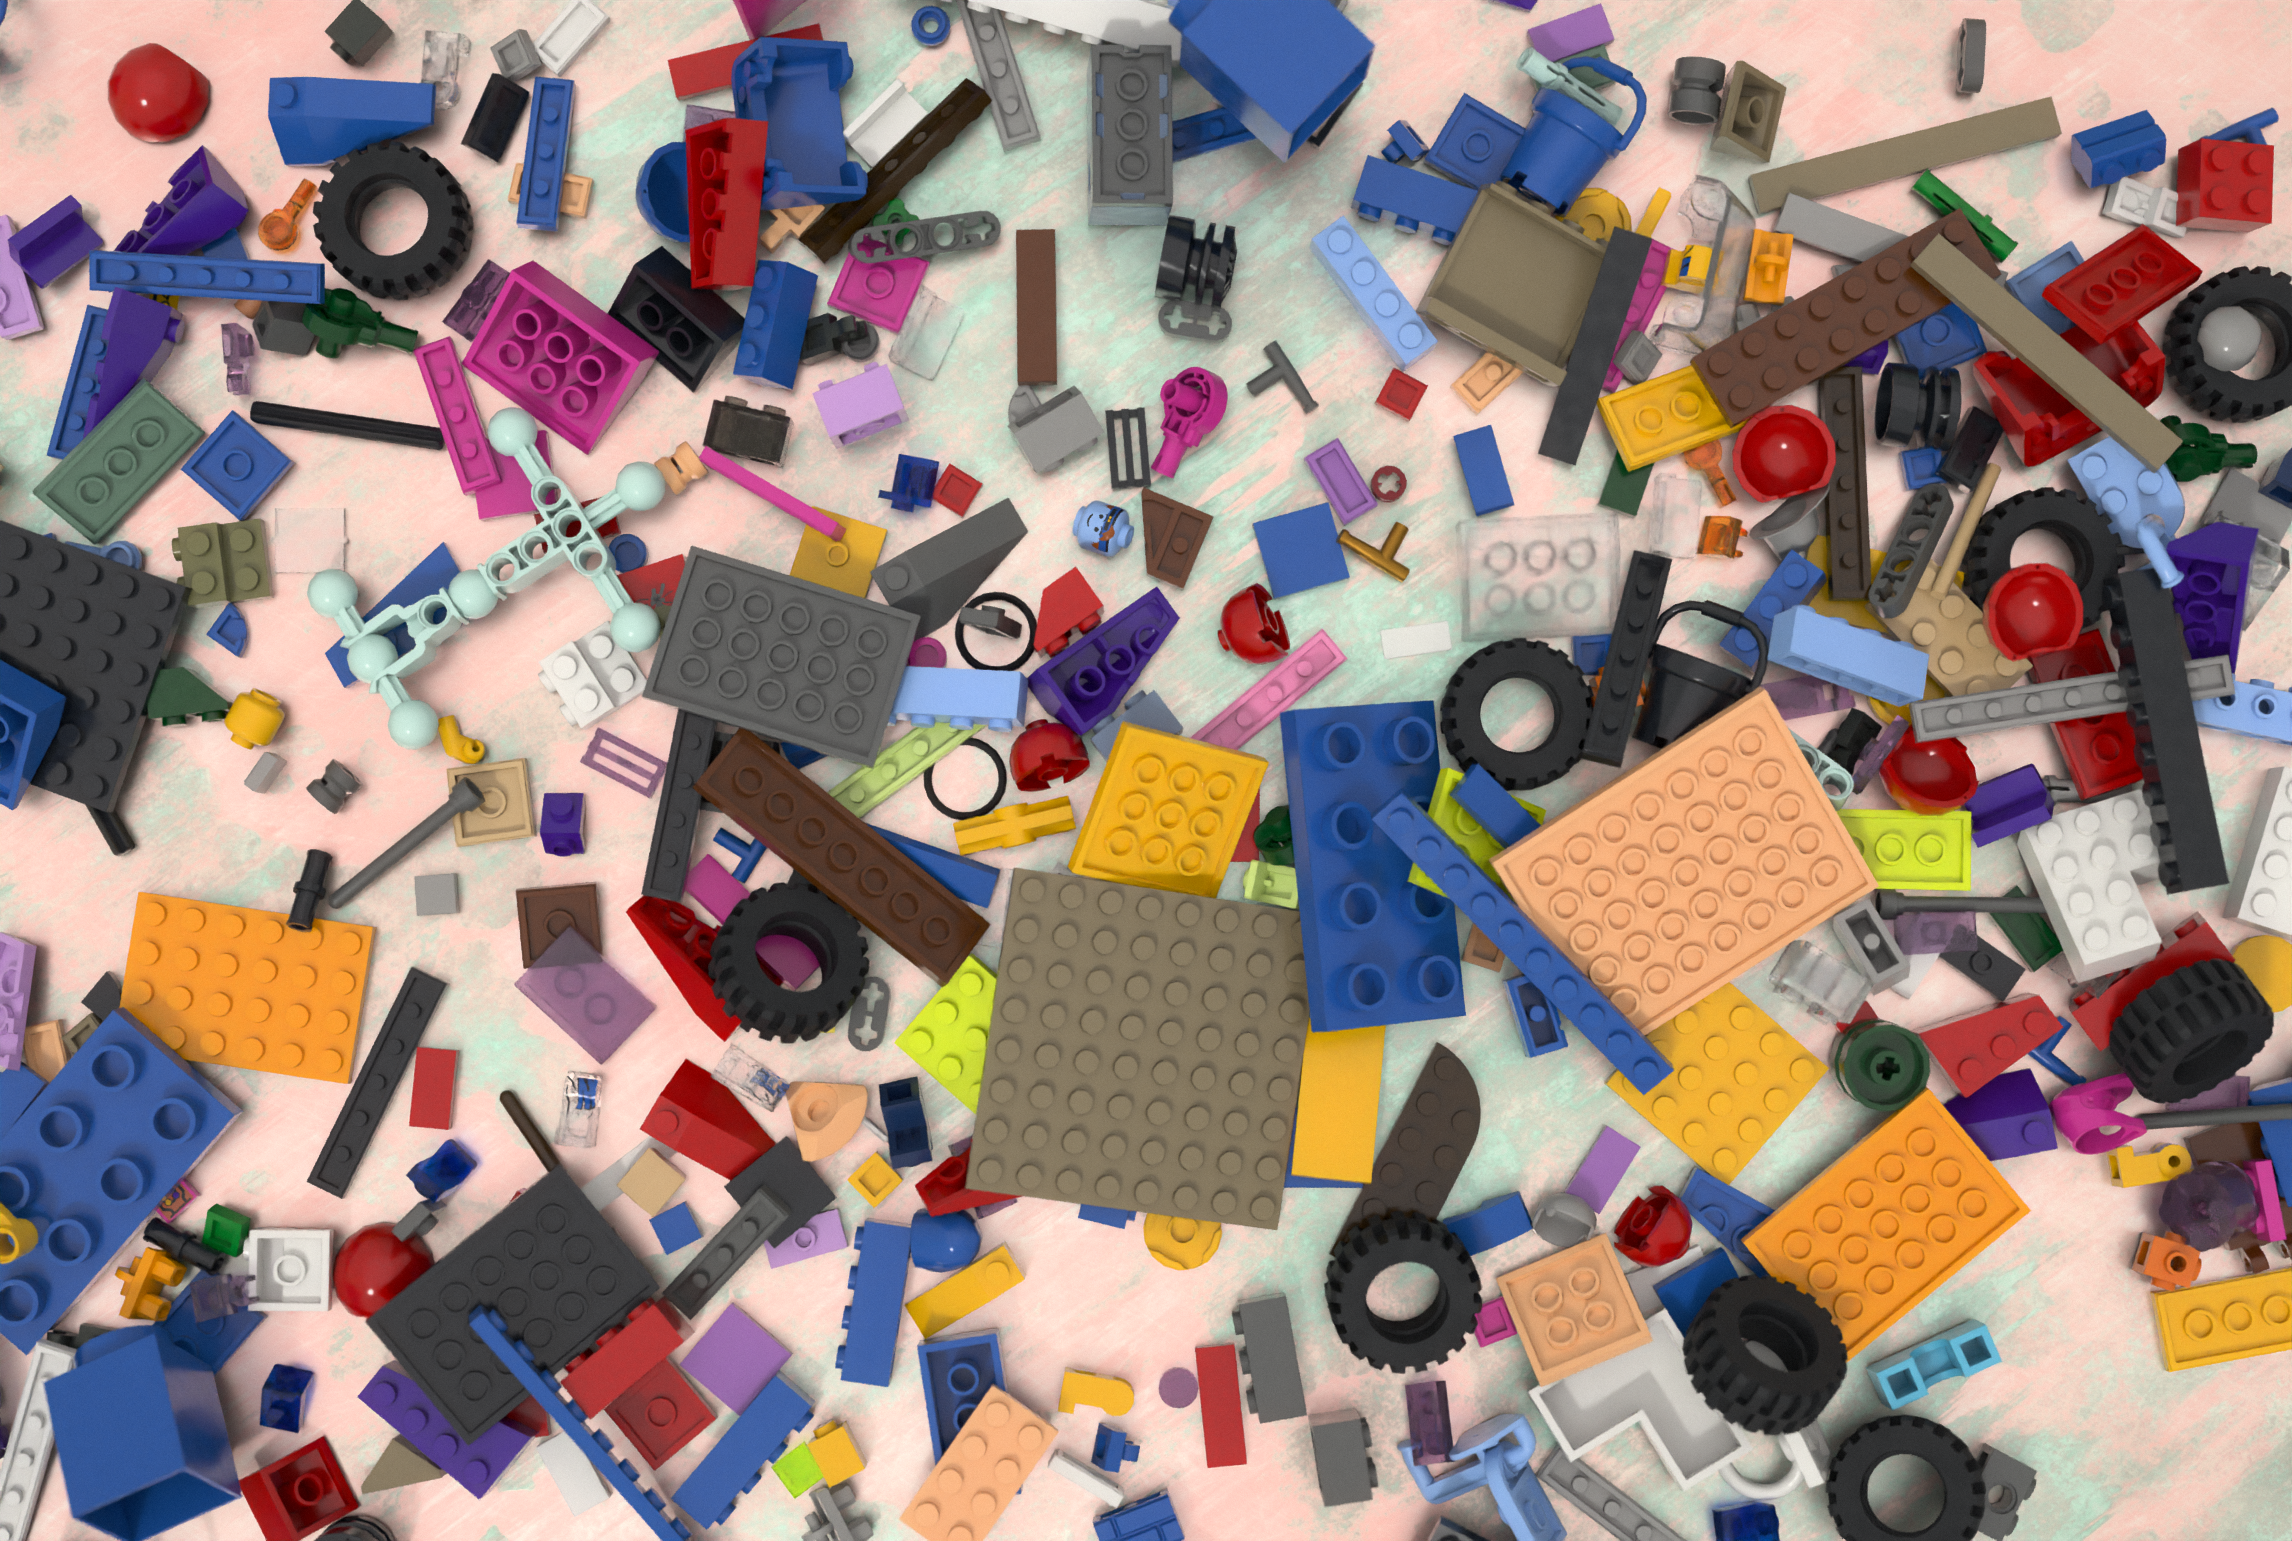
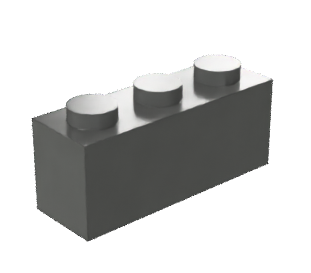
(1270, 1358)

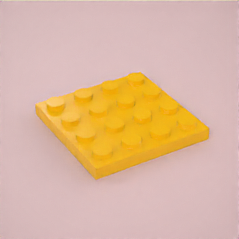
(1167, 812)
(1729, 1082)

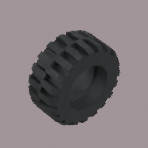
(363, 180)
(2225, 392)
(2060, 513)
(1527, 661)
(762, 1002)
(2191, 1031)
(1412, 1340)
(1741, 1383)
(1912, 1436)

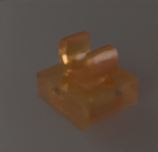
(1721, 537)

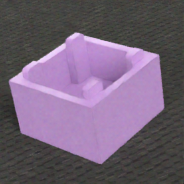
(860, 405)

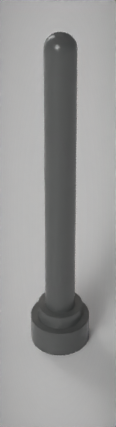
(464, 798)
(1892, 903)
(2217, 1116)

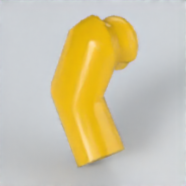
(458, 745)

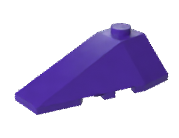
(193, 213)
(2214, 587)
(1099, 669)

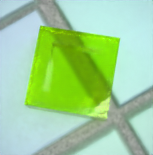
(798, 1470)

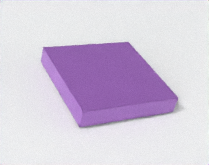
(736, 1359)

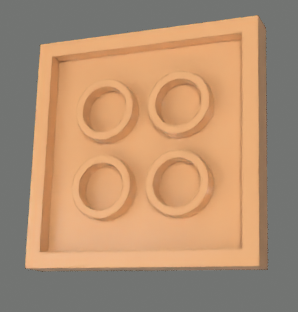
(1574, 1310)

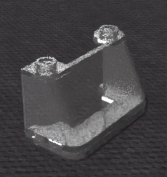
(1721, 218)

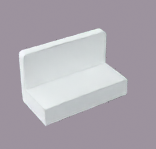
(884, 124)

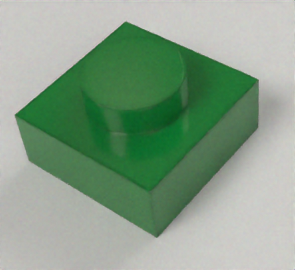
(225, 1230)

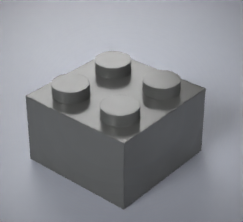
(1341, 1458)

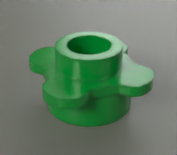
(895, 211)

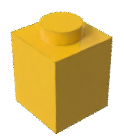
(836, 1452)

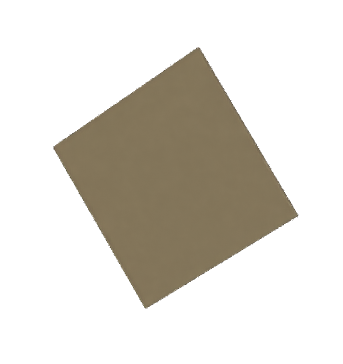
(1142, 1051)

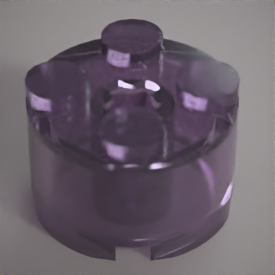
(2209, 1205)

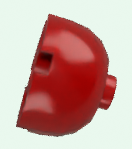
(1252, 628)
(1046, 754)
(1654, 1229)

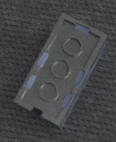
(1129, 135)

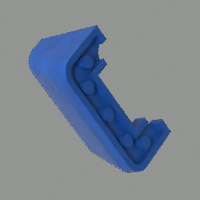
(797, 92)

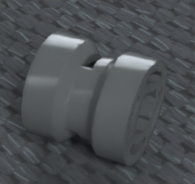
(334, 786)

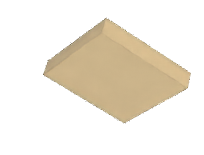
(507, 804)

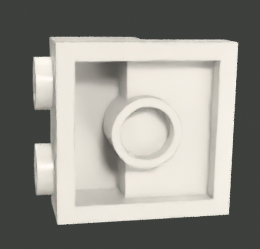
(592, 677)
(290, 1269)

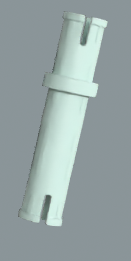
(1557, 78)

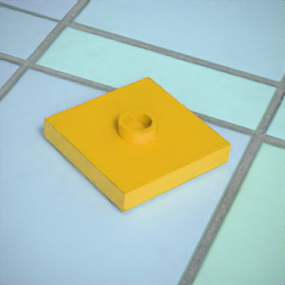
(843, 563)

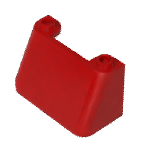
(2042, 420)

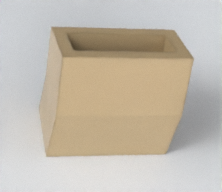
(651, 1181)

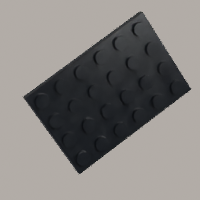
(545, 1269)

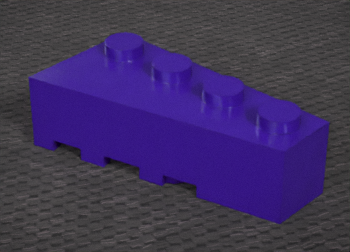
(411, 1413)

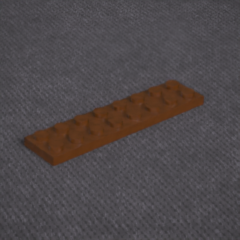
(1831, 324)
(842, 856)

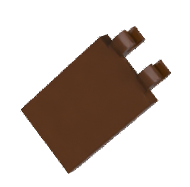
(2235, 1144)

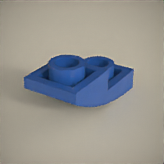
(1483, 470)
(1492, 1224)

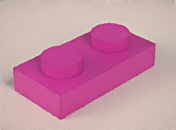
(2269, 1222)

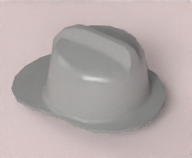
(1791, 524)

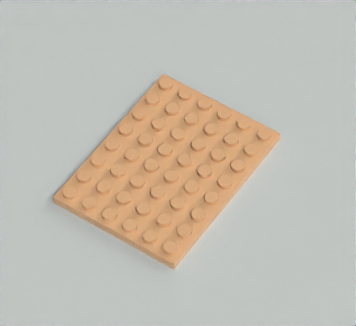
(1689, 865)

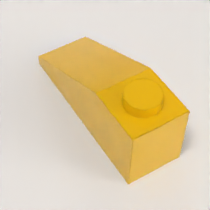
(966, 1290)

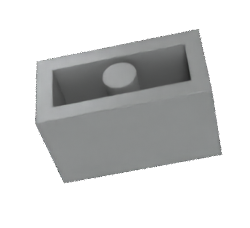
(1056, 430)
(1871, 946)

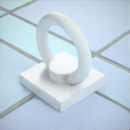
(1810, 1460)

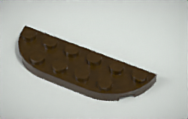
(1423, 1146)

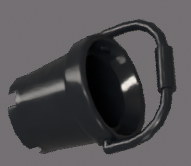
(1690, 689)

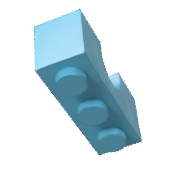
(1950, 1354)

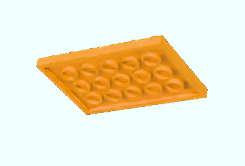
(247, 987)
(1888, 1221)

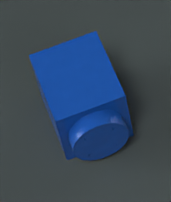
(1273, 62)
(140, 1435)

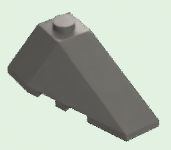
(950, 567)

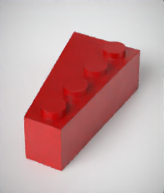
(724, 201)
(2182, 946)

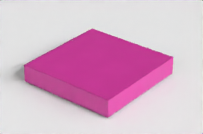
(879, 290)
(514, 494)

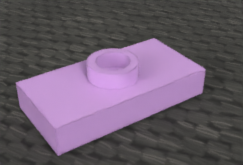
(816, 1237)

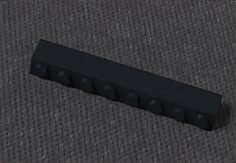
(2164, 732)

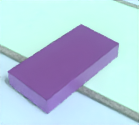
(1571, 34)
(1340, 481)
(1603, 1168)

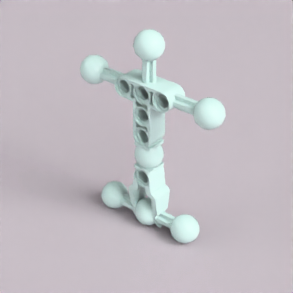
(476, 591)

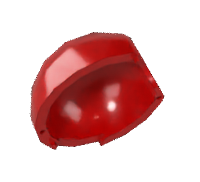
(156, 93)
(1783, 453)
(2032, 611)
(1929, 775)
(376, 1267)

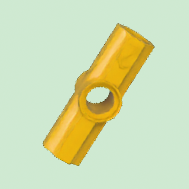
(1014, 825)

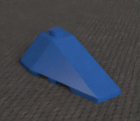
(333, 116)

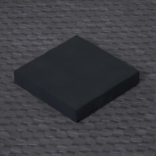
(790, 1180)

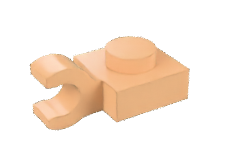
(793, 220)

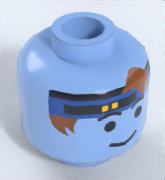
(1103, 528)

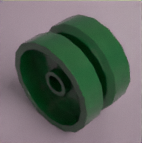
(1874, 1042)

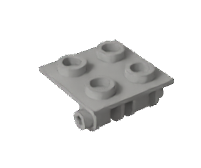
(2243, 504)

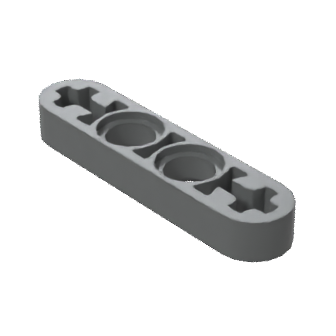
(924, 236)
(1906, 549)

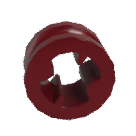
(1386, 472)

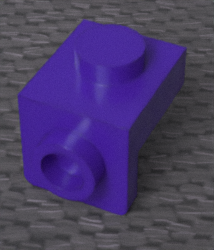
(563, 823)

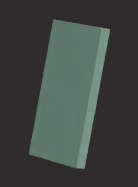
(118, 461)

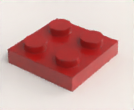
(661, 1413)

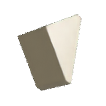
(401, 1466)

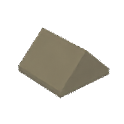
(1748, 114)

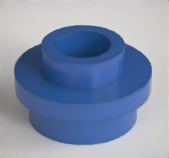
(927, 14)

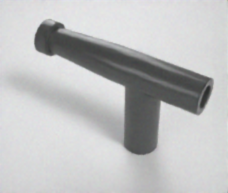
(1282, 370)

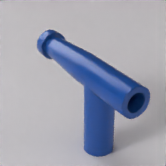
(2248, 127)
(749, 853)
(2043, 1055)

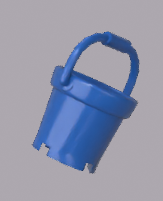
(1568, 141)

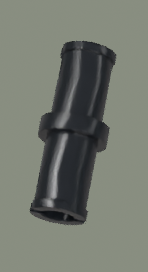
(309, 890)
(184, 1246)

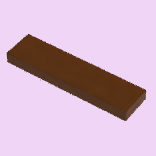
(1036, 307)

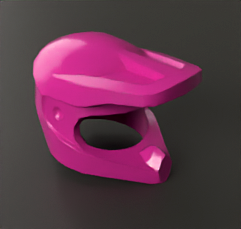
(2091, 1105)

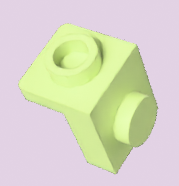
(1271, 884)

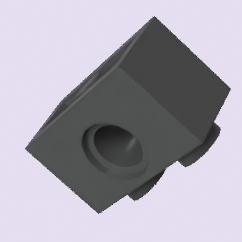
(2018, 1485)

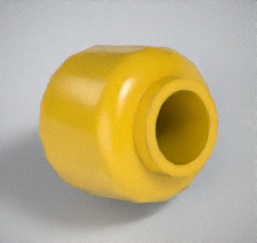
(254, 718)

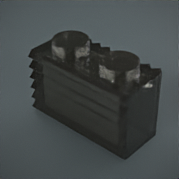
(748, 431)

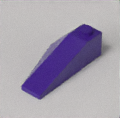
(138, 345)
(2006, 1116)

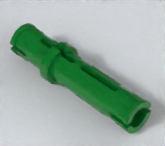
(1948, 201)

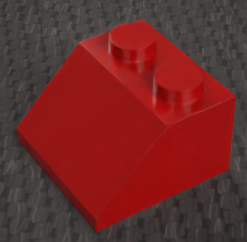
(298, 1493)

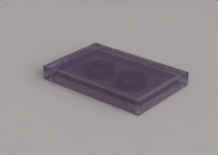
(585, 995)

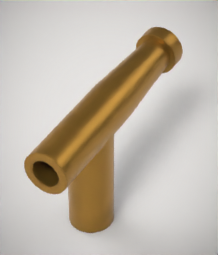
(1380, 558)

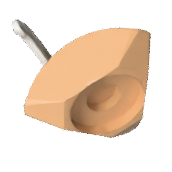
(827, 1116)

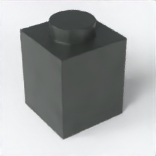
(357, 33)

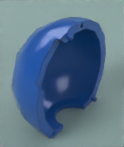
(664, 192)

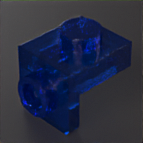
(912, 483)
(442, 1172)
(284, 1398)
(1746, 1522)

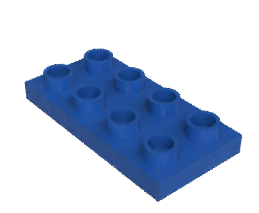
(1369, 936)
(98, 1164)

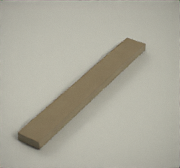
(1907, 154)
(2046, 353)

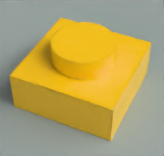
(875, 1179)

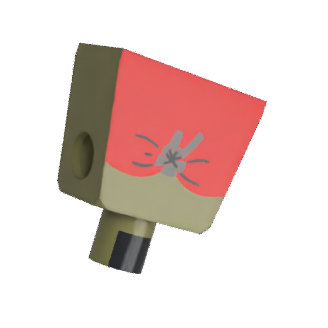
(655, 585)

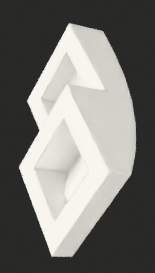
(2141, 204)

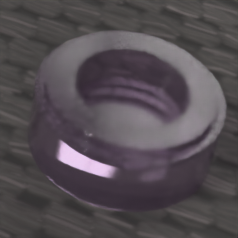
(1178, 1387)

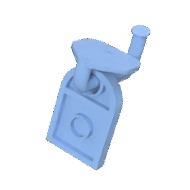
(2127, 495)
(1503, 1467)

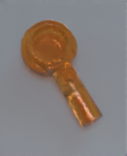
(279, 228)
(1706, 459)

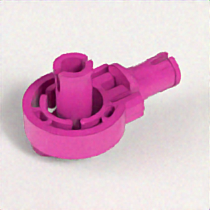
(1188, 414)

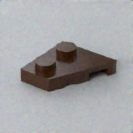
(1171, 537)

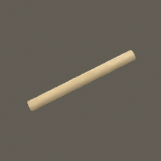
(1965, 531)

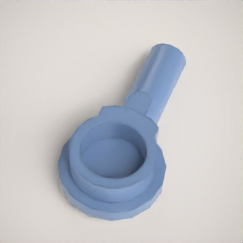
(119, 551)

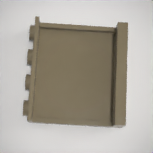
(1516, 282)

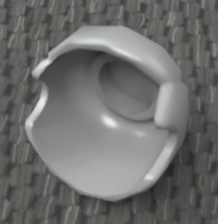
(2229, 338)
(1564, 1220)

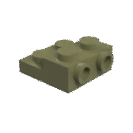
(224, 562)

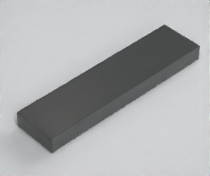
(727, 1251)

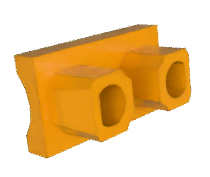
(1768, 267)
(144, 1283)

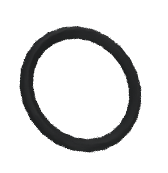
(1032, 626)
(985, 809)

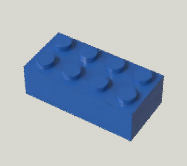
(956, 1378)

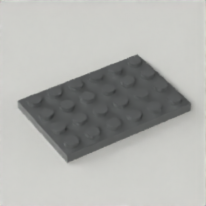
(781, 657)

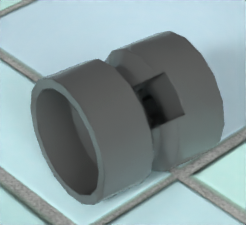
(1696, 94)

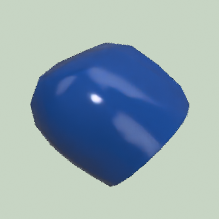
(944, 1240)

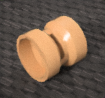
(688, 462)

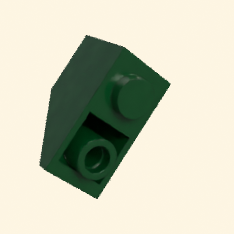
(183, 695)

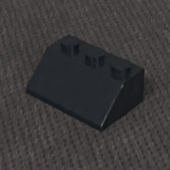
(687, 325)

